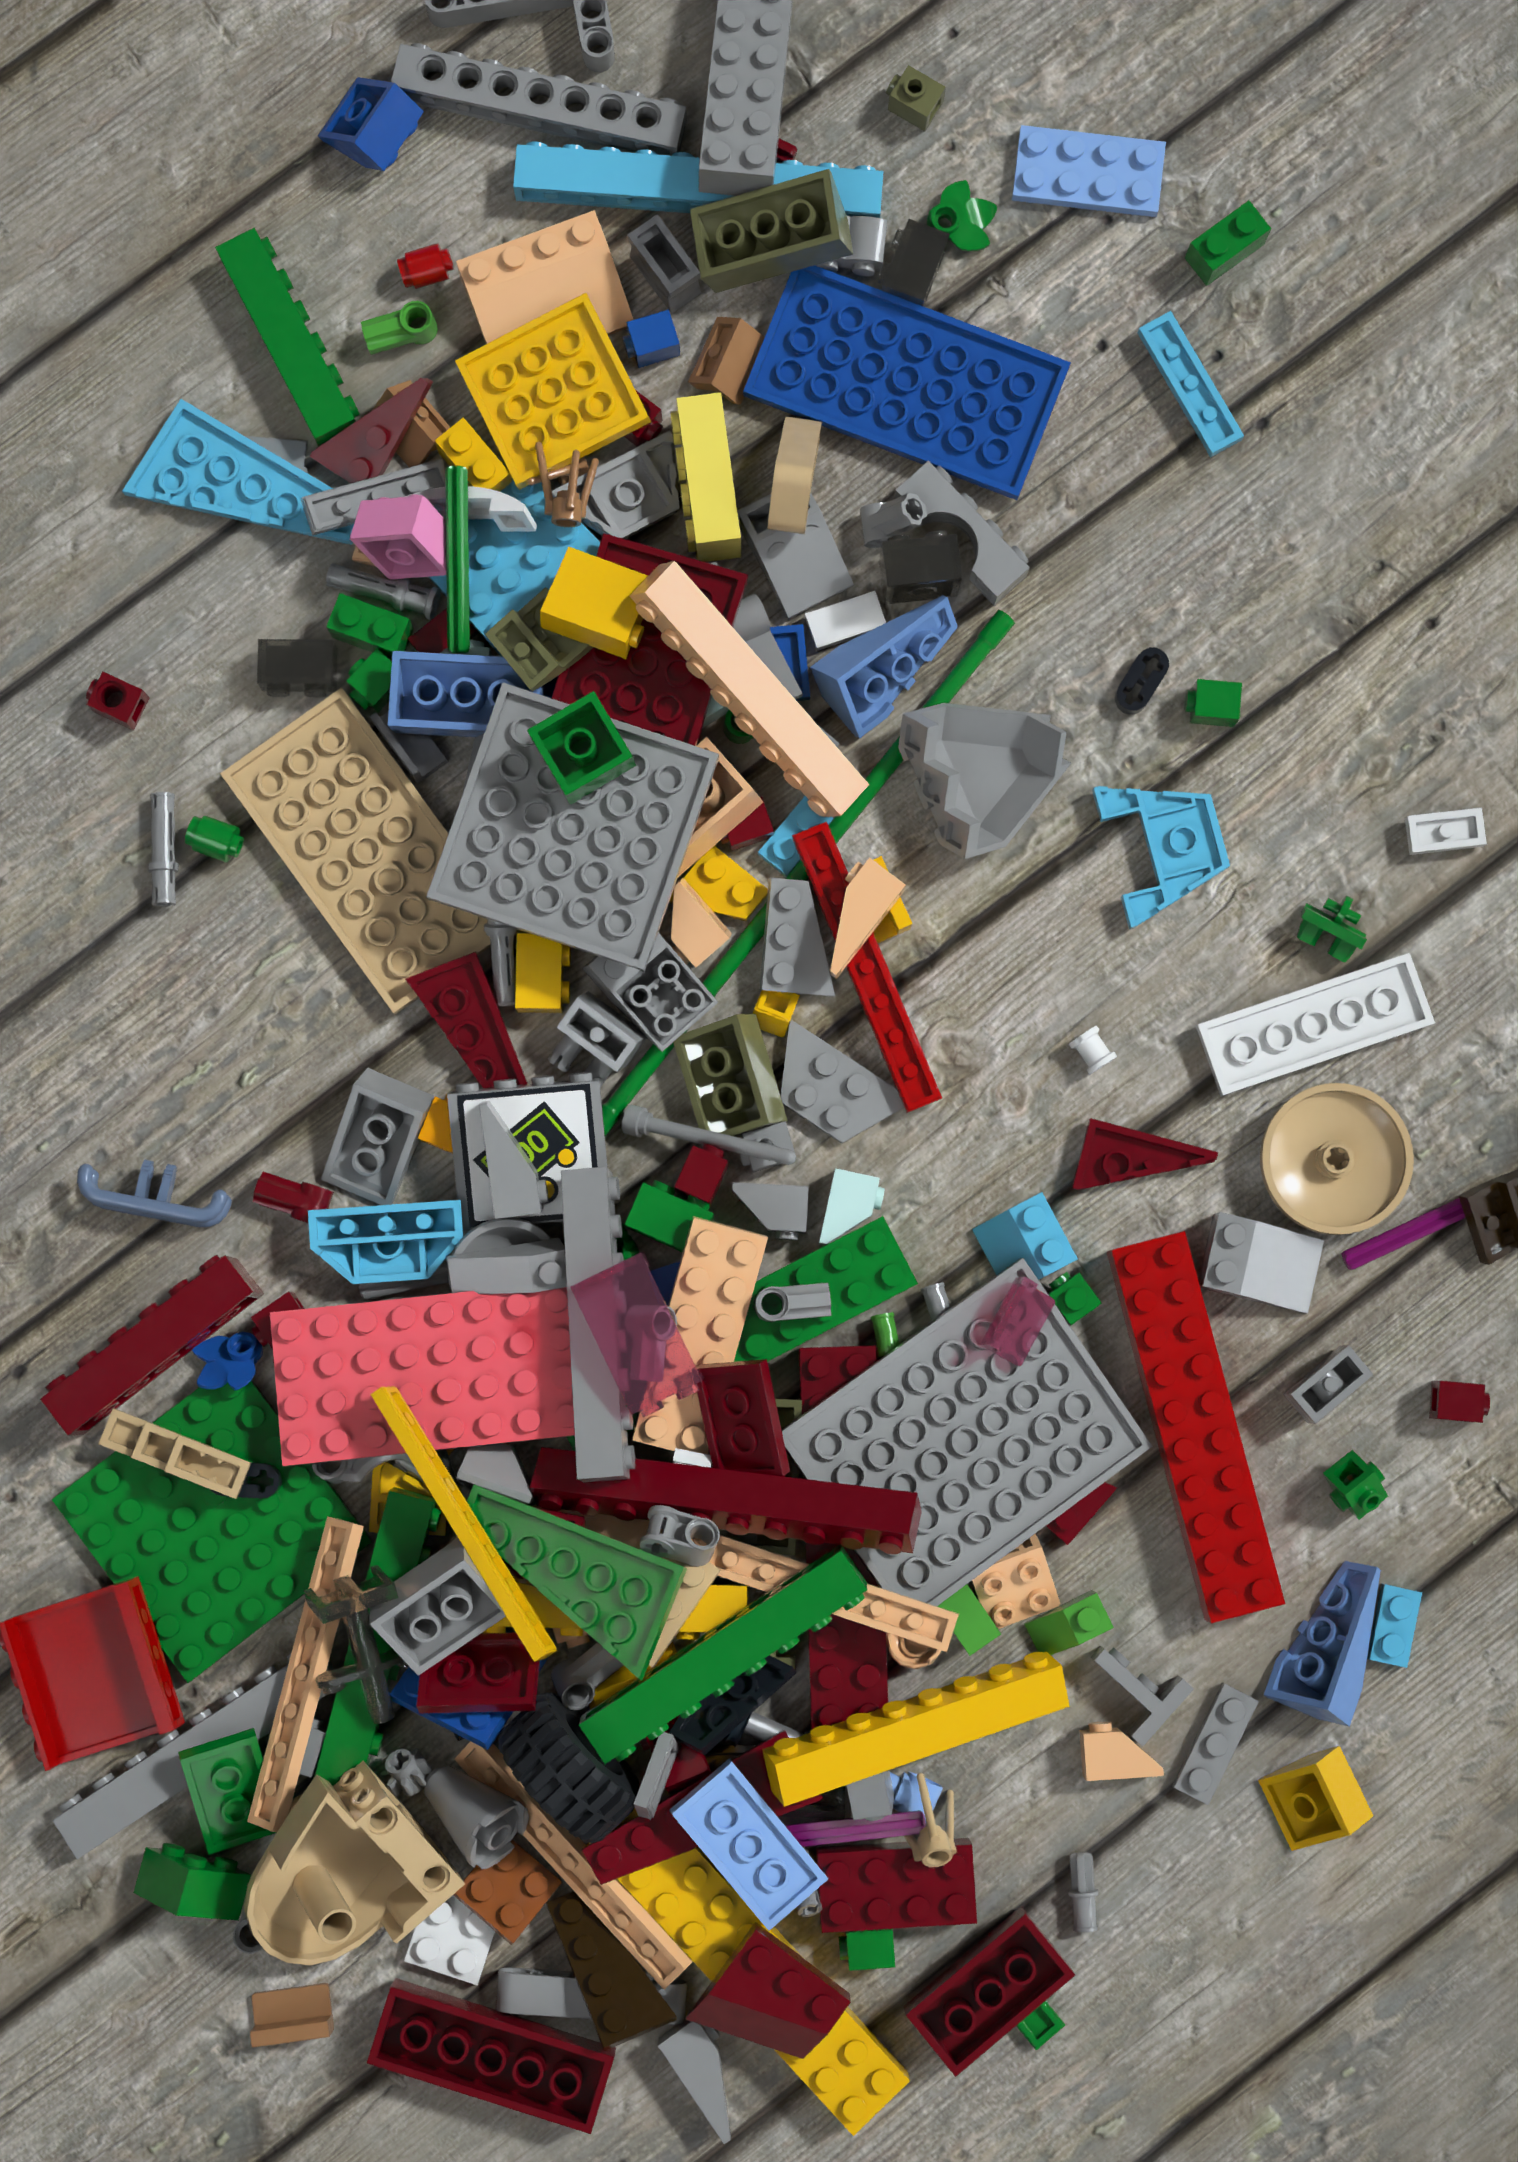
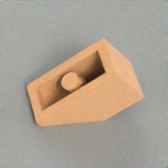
(695, 926)
(1113, 1755)

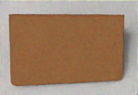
(727, 358)
(422, 432)
(291, 2015)

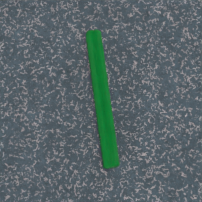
(457, 559)

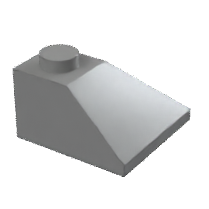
(497, 1469)

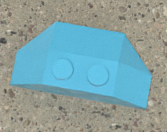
(386, 1240)

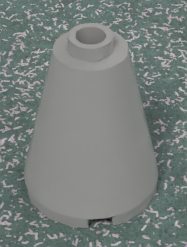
(475, 1815)

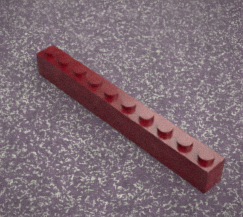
(737, 1502)

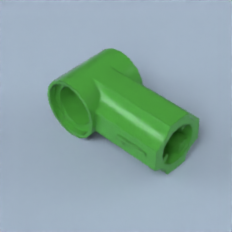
(395, 331)

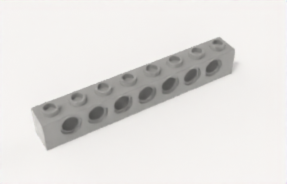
(551, 117)

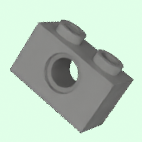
(1328, 1384)

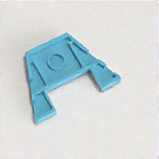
(1180, 839)

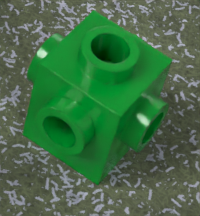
(1355, 1485)

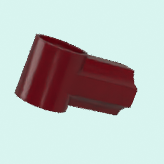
(290, 1196)

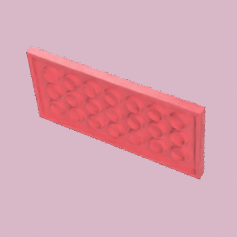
(462, 1361)

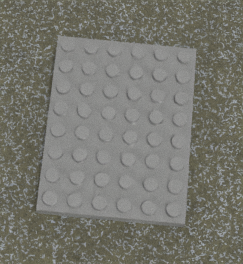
(973, 1435)

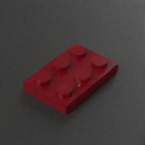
(742, 1417)
(481, 1676)

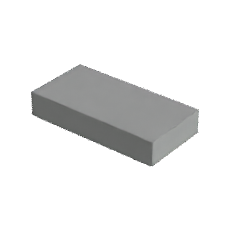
(656, 1776)

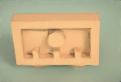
(1017, 1585)

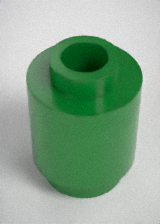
(214, 838)

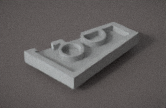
(793, 942)

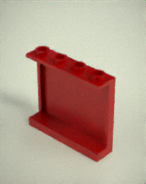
(90, 1673)

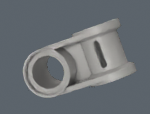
(677, 1535)

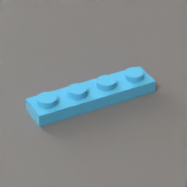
(1190, 384)

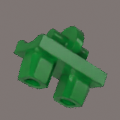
(1346, 938)

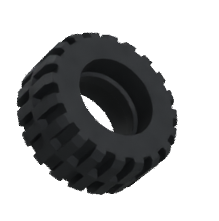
(565, 1770)

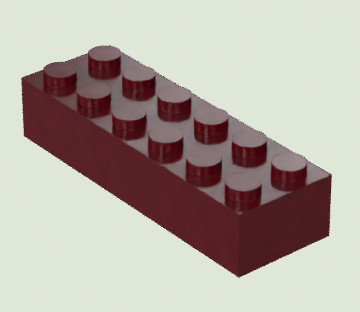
(150, 1346)
(491, 2055)

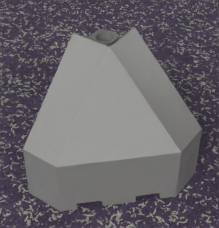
(981, 770)

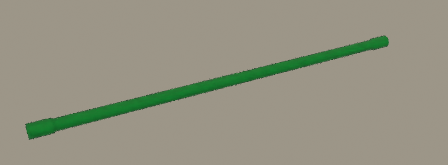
(986, 641)

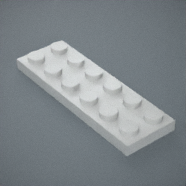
(1315, 1024)

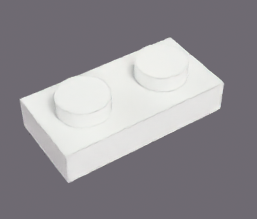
(1445, 831)

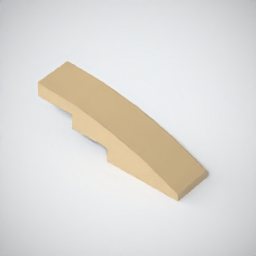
(175, 1453)

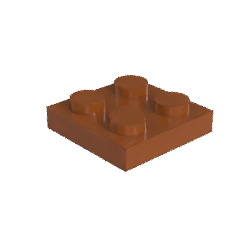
(508, 1892)

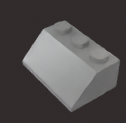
(437, 1609)

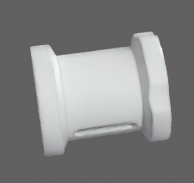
(1092, 1050)

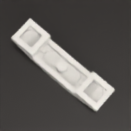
(488, 504)

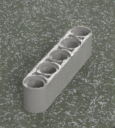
(558, 1994)

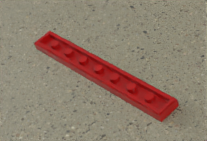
(869, 974)

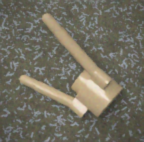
(934, 1845)

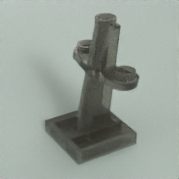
(352, 1604)

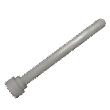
(639, 1122)

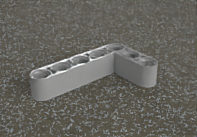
(590, 31)

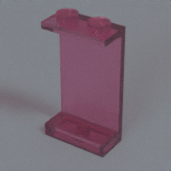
(637, 1335)

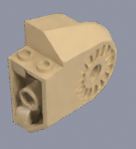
(345, 1870)

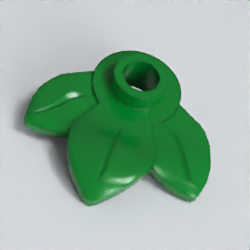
(966, 215)

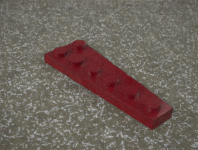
(648, 1841)

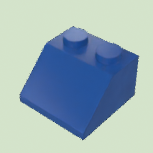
(372, 123)

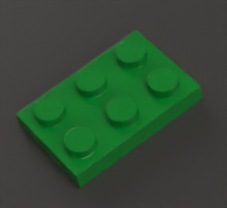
(222, 1788)

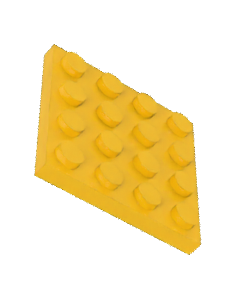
(552, 386)

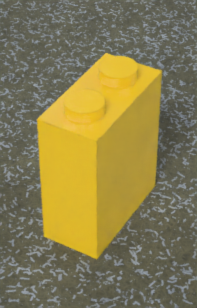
(594, 603)

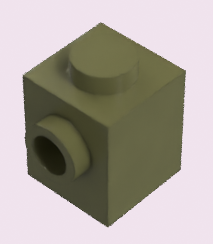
(915, 97)

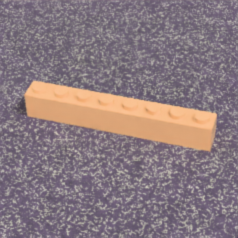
(748, 690)

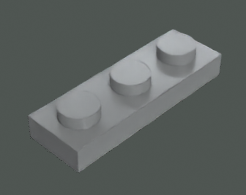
(1215, 1743)

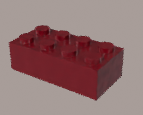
(888, 1889)
(988, 1991)

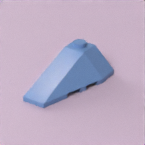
(873, 669)

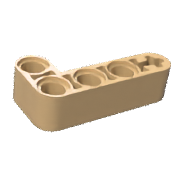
(794, 475)

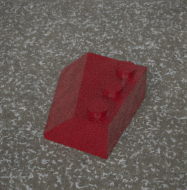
(771, 1997)

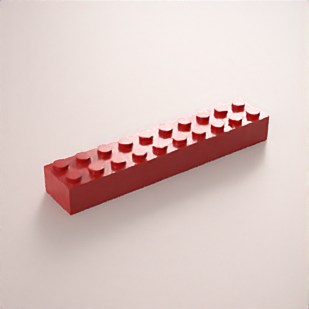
(1195, 1428)

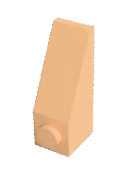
(866, 902)

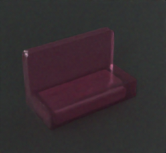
(1018, 1321)

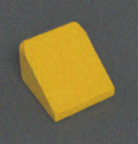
(775, 1011)

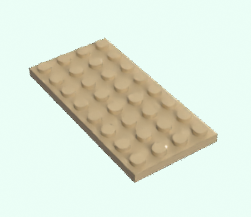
(357, 843)

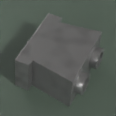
(664, 263)

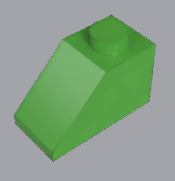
(1069, 1624)

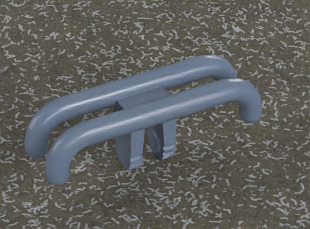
(157, 1209)

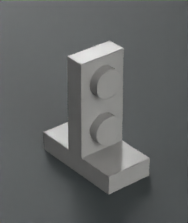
(1143, 1690)

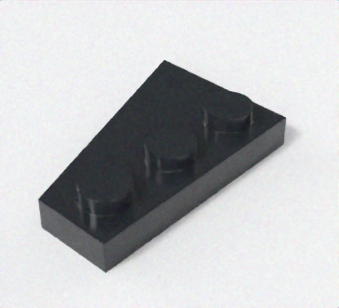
(724, 1713)

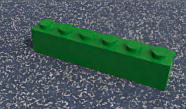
(286, 335)

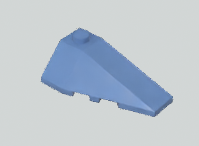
(1328, 1659)

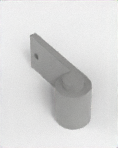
(754, 629)

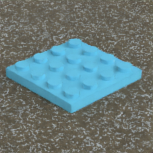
(515, 566)

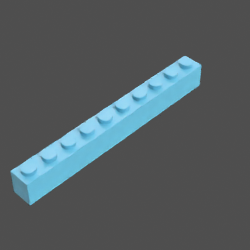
(658, 181)

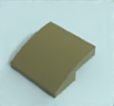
(531, 650)

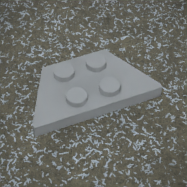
(632, 490)
(833, 1088)

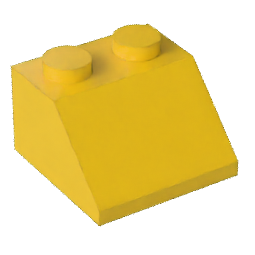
(1316, 1799)

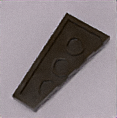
(611, 1981)

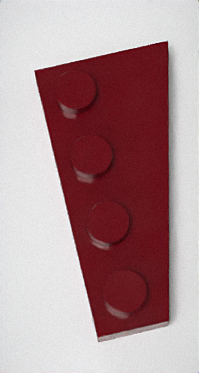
(470, 1018)

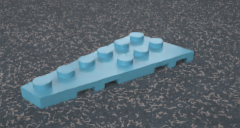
(222, 473)

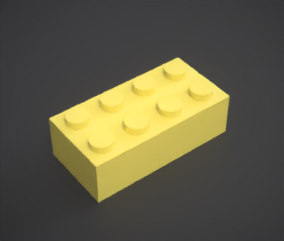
(709, 483)

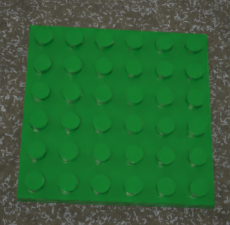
(204, 1559)

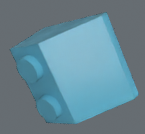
(1026, 1233)

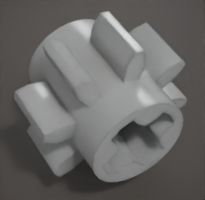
(406, 1772)

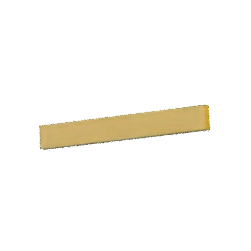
(464, 1523)

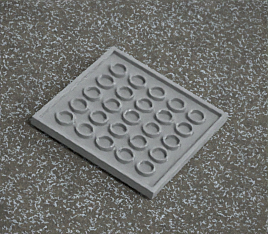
(579, 870)

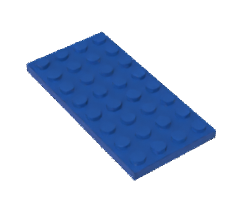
(907, 379)

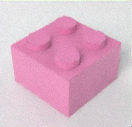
(402, 536)

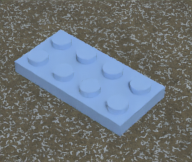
(1088, 171)
(748, 1844)

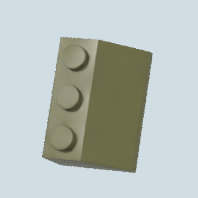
(730, 1076)

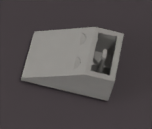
(797, 566)
(657, 1001)

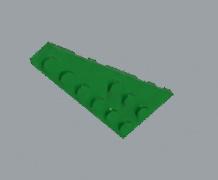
(595, 1580)

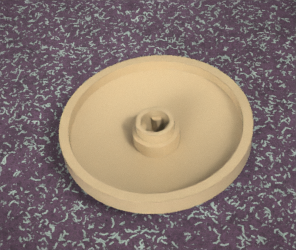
(1336, 1159)

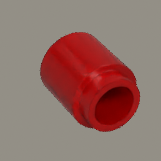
(425, 266)

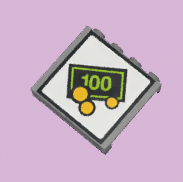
(551, 1120)

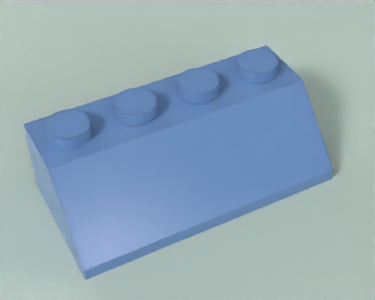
(446, 692)

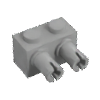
(601, 1032)

